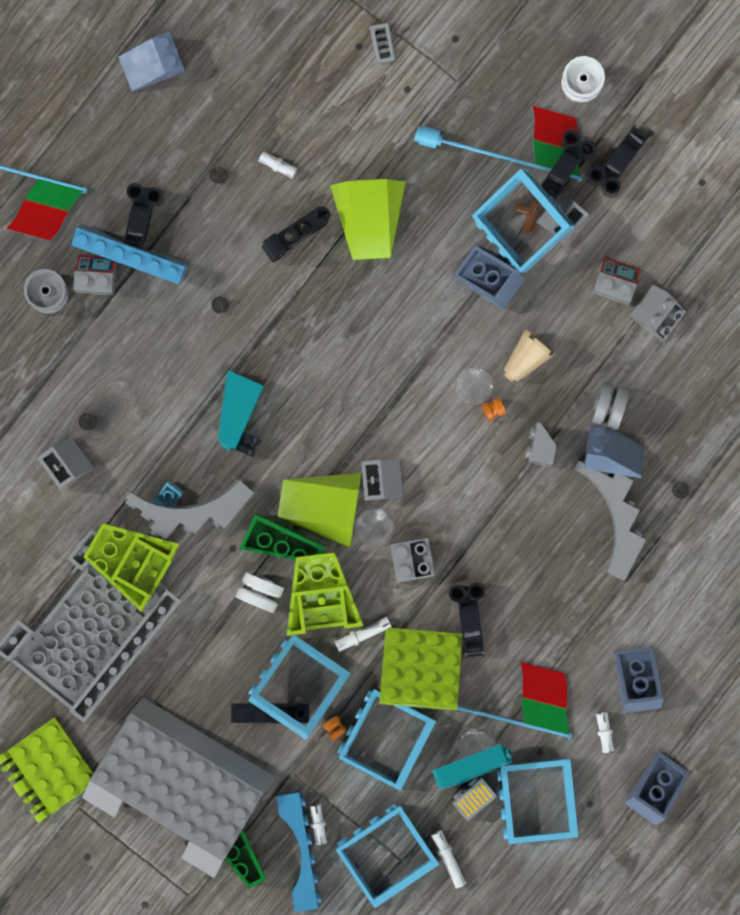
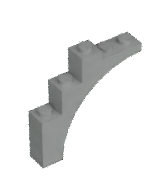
(166, 518)
(626, 543)

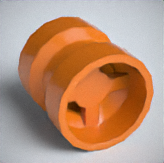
(494, 408)
(333, 723)

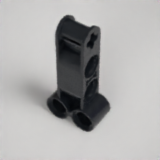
(618, 162)
(567, 163)
(140, 215)
(276, 244)
(470, 620)

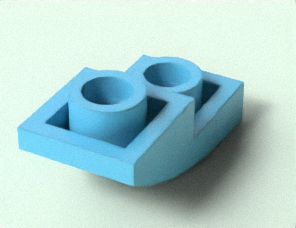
(168, 495)

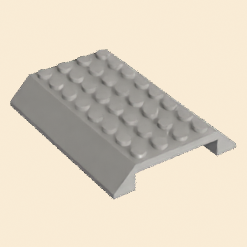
(86, 637)
(179, 782)

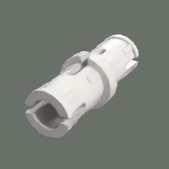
(278, 164)
(605, 732)
(318, 824)

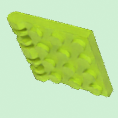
(49, 766)

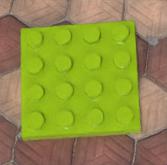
(421, 669)

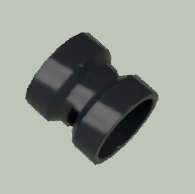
(249, 440)

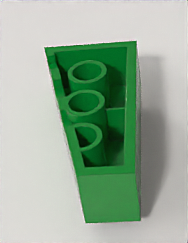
(278, 540)
(244, 861)

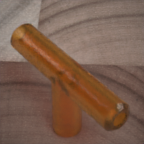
(530, 212)

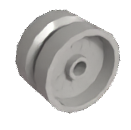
(54, 299)
(609, 405)

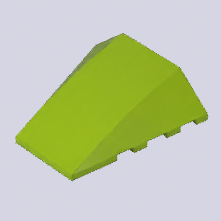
(369, 215)
(322, 505)
(131, 561)
(320, 596)

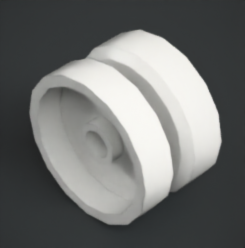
(580, 68)
(260, 591)

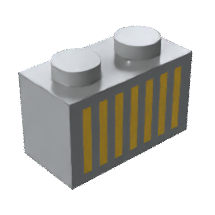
(473, 798)

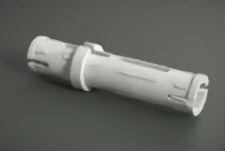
(362, 634)
(446, 854)

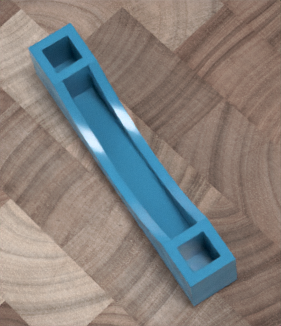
(113, 249)
(291, 810)

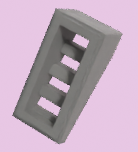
(373, 28)

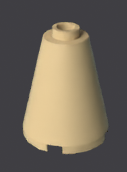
(527, 356)

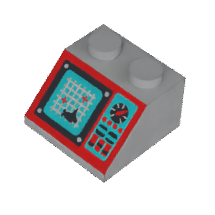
(94, 275)
(616, 281)

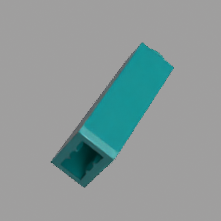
(238, 406)
(472, 766)

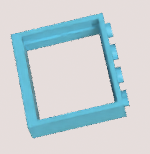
(546, 201)
(278, 714)
(353, 731)
(569, 798)
(403, 882)

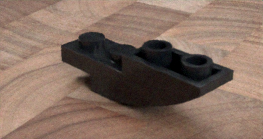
(252, 714)

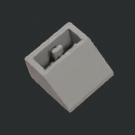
(572, 211)
(658, 313)
(542, 447)
(65, 463)
(382, 479)
(412, 560)

